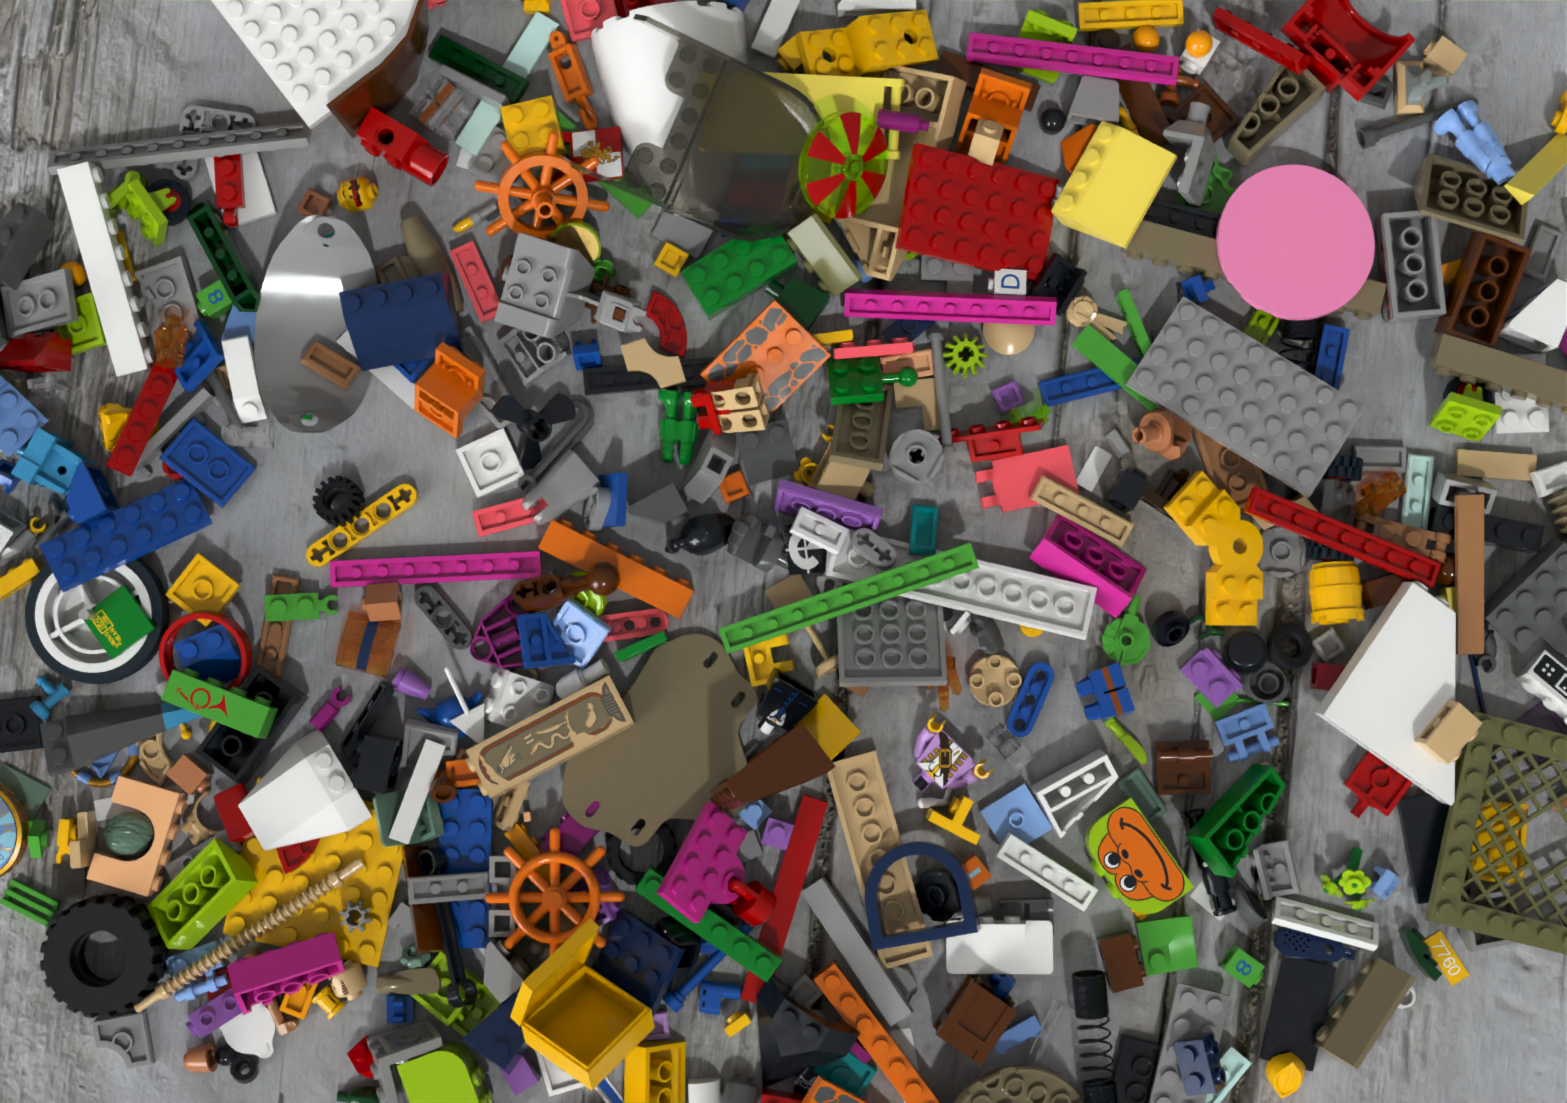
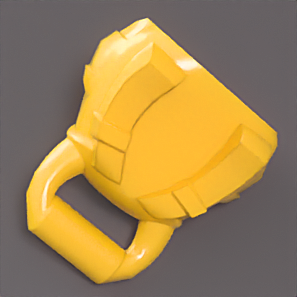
(111, 421)

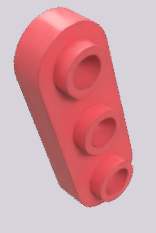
(642, 622)

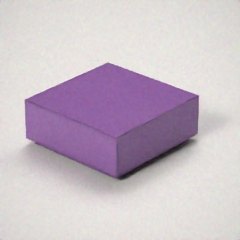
(1008, 396)

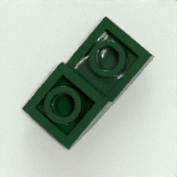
(1416, 948)

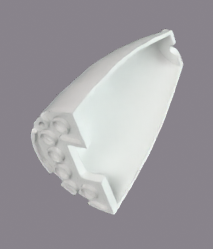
(636, 58)

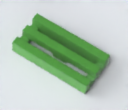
(10, 892)

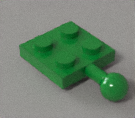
(862, 381)

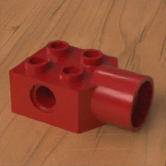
(405, 151)

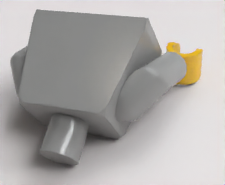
(15, 536)

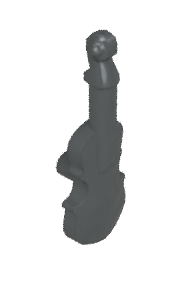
(988, 634)

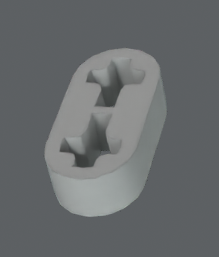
(596, 508)
(870, 553)

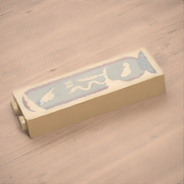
(549, 738)

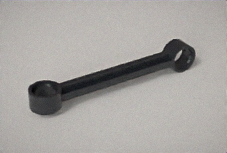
(448, 933)

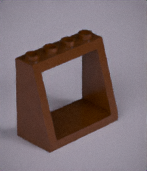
(778, 767)

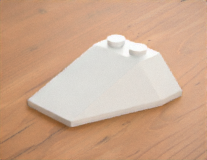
(303, 797)

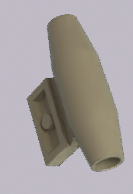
(423, 259)

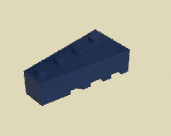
(499, 1037)

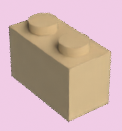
(1449, 732)

